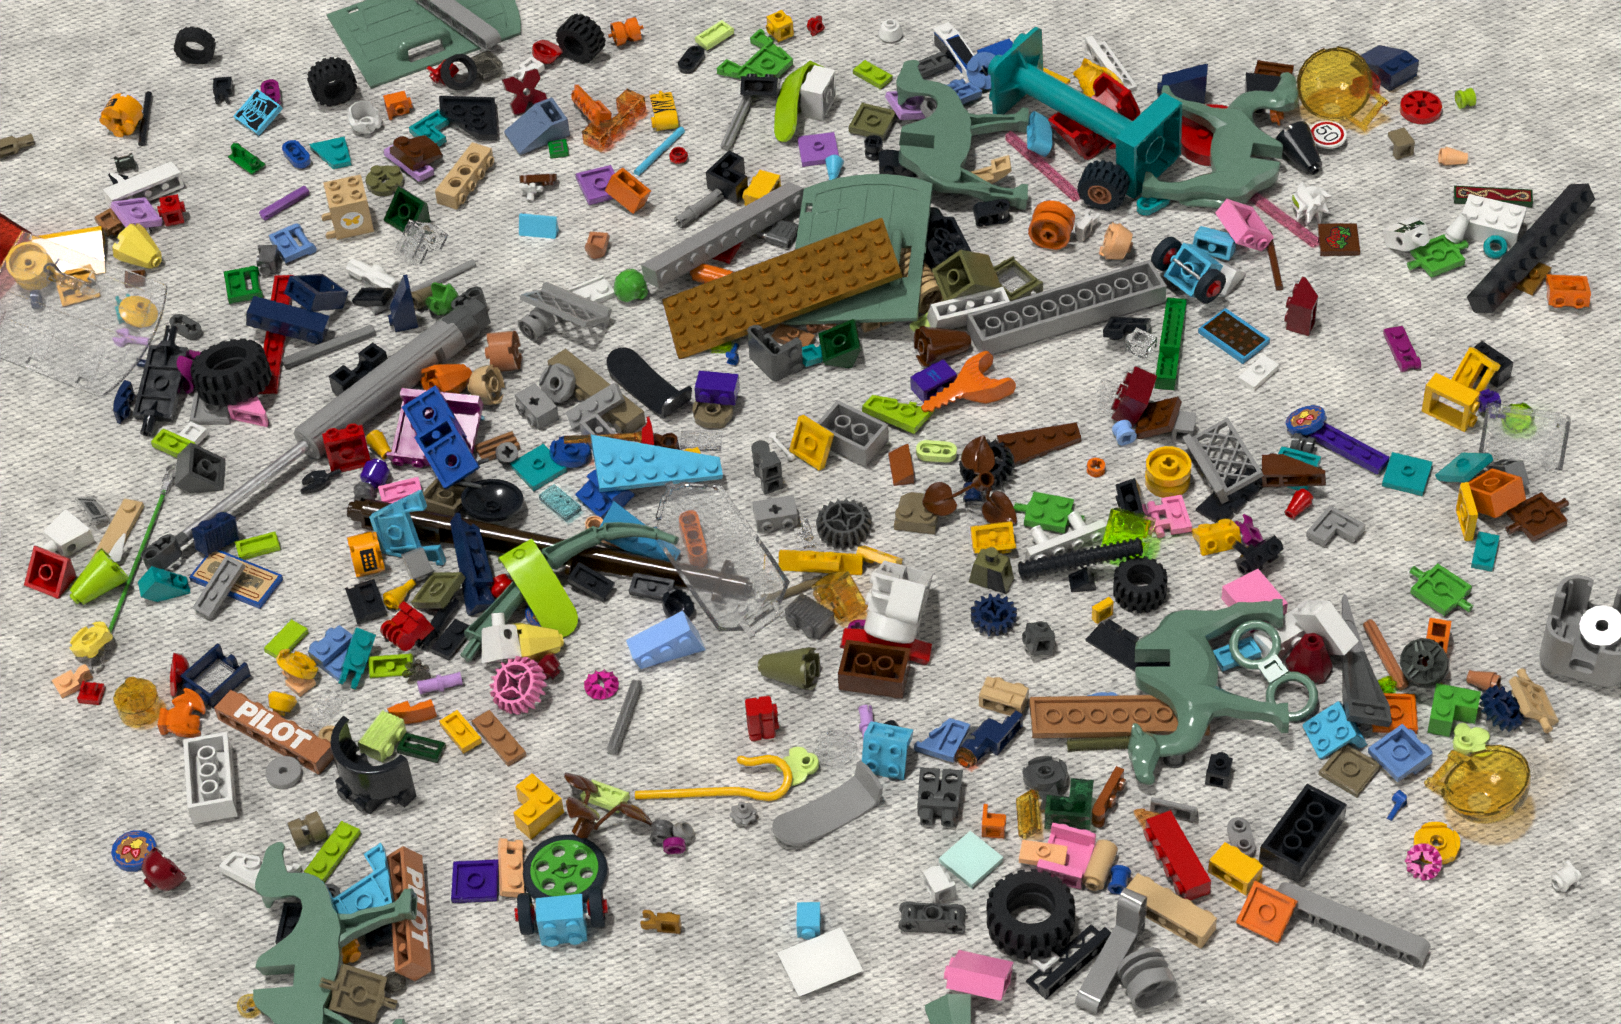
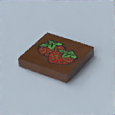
(1338, 239)

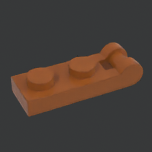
(1108, 797)

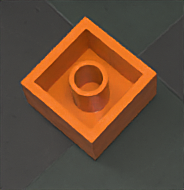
(1496, 492)

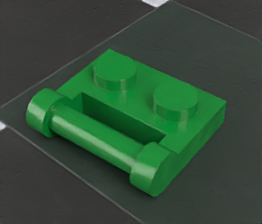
(236, 284)

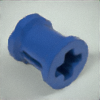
(1119, 879)

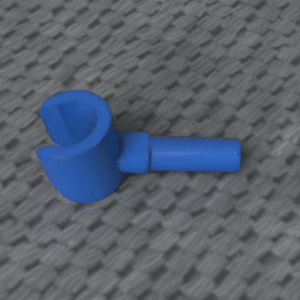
(732, 356)
(1401, 800)

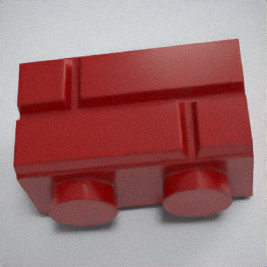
(761, 718)

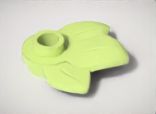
(1468, 739)
(797, 762)

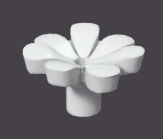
(530, 189)

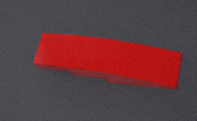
(919, 649)

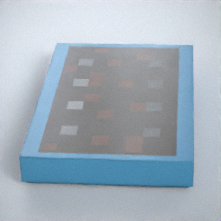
(1234, 335)

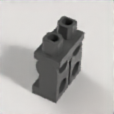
(939, 803)

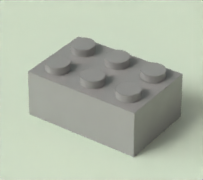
(855, 433)

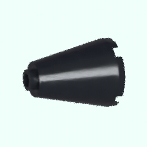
(1301, 147)

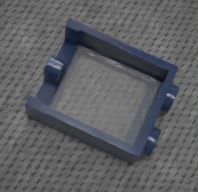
(214, 675)

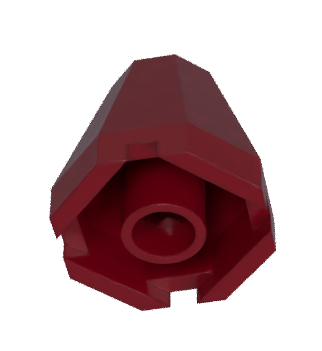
(1310, 658)

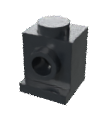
(1220, 767)

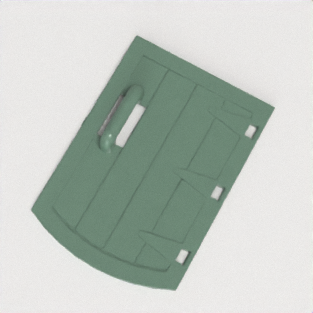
(386, 30)
(853, 202)

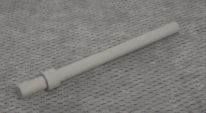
(438, 279)

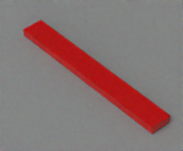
(275, 343)

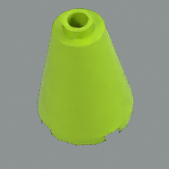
(97, 578)

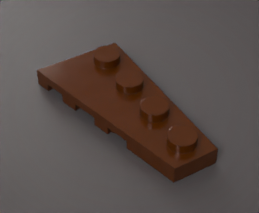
(1040, 441)

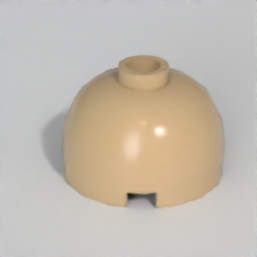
(486, 381)

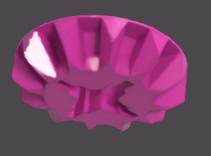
(596, 691)
(1431, 854)

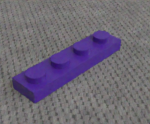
(1351, 448)

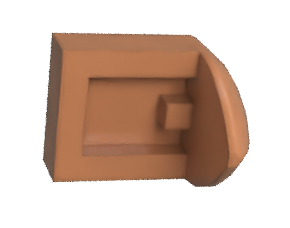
(597, 244)

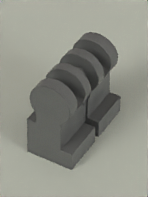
(767, 467)

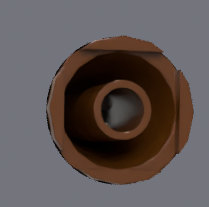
(939, 344)

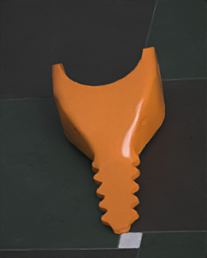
(973, 385)

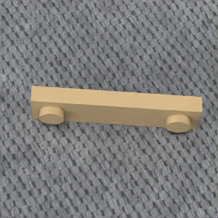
(122, 523)

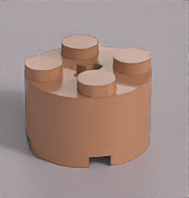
(504, 350)

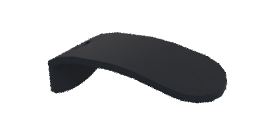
(645, 383)

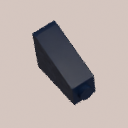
(1187, 83)

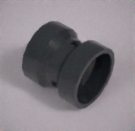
(873, 145)

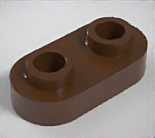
(546, 179)

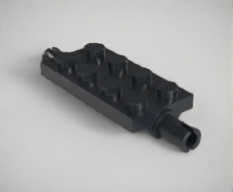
(160, 382)

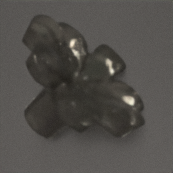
(416, 672)

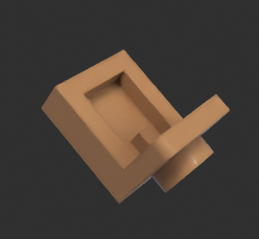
(109, 222)

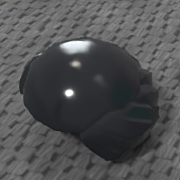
(677, 601)

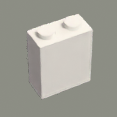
(1324, 620)

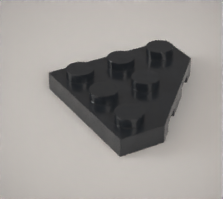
(471, 114)

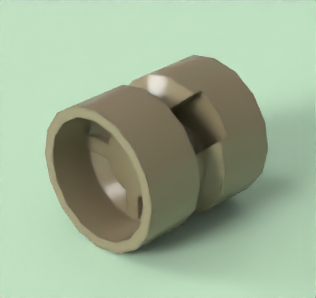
(315, 828)

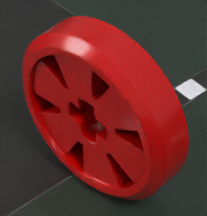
(1420, 107)

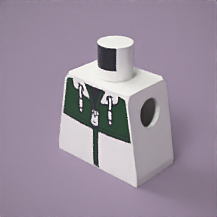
(1406, 234)

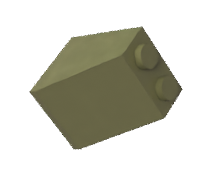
(965, 275)

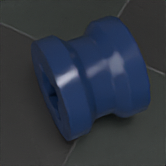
(972, 494)

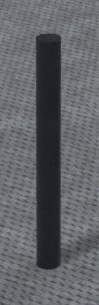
(145, 120)

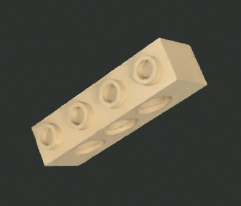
(464, 176)

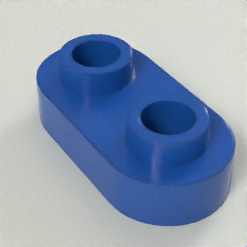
(296, 154)

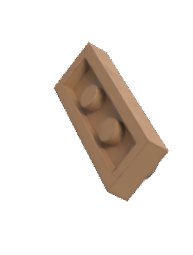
(498, 738)

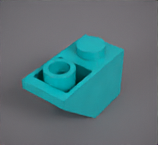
(162, 585)

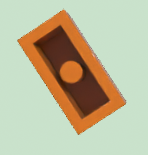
(627, 190)

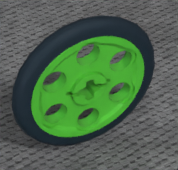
(572, 845)

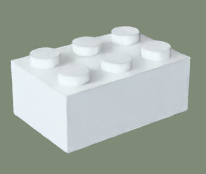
(1493, 218)

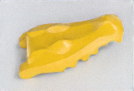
(1088, 73)

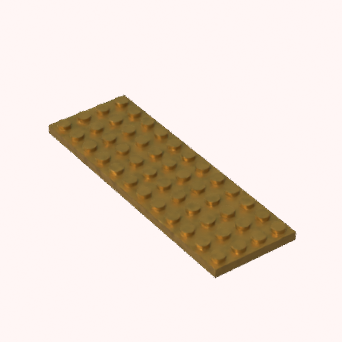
(781, 288)

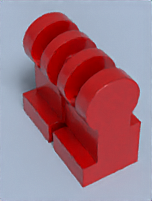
(406, 627)

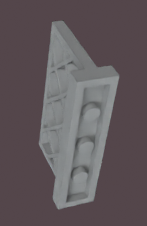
(568, 306)
(1210, 470)

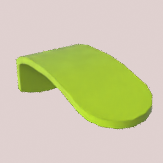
(786, 106)
(540, 588)

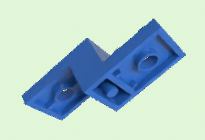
(440, 437)

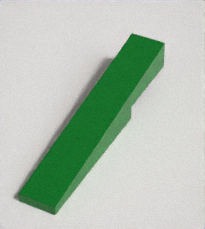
(1170, 344)

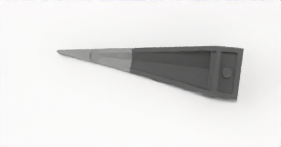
(1360, 689)

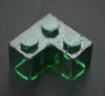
(1071, 810)

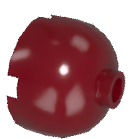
(161, 871)

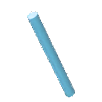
(663, 147)

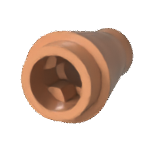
(1483, 679)

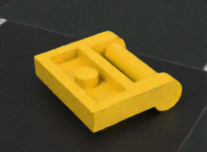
(1471, 368)

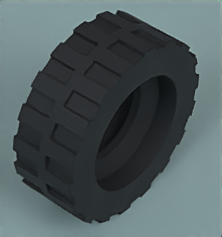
(196, 35)

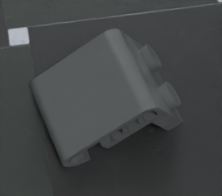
(772, 358)

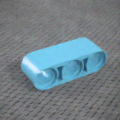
(1039, 134)

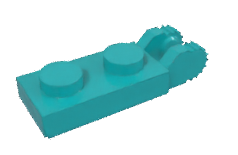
(357, 656)

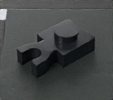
(221, 88)

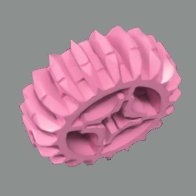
(529, 684)

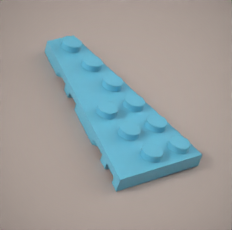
(640, 465)

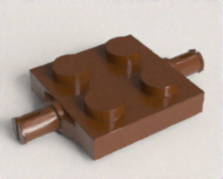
(1537, 516)

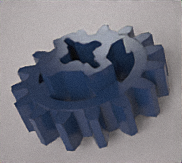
(983, 614)
(1501, 708)

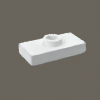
(1258, 372)

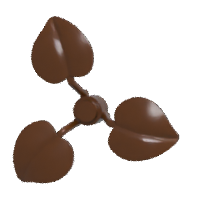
(980, 458)
(587, 815)

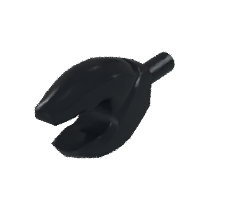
(318, 479)

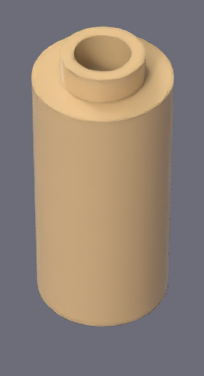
(1099, 865)

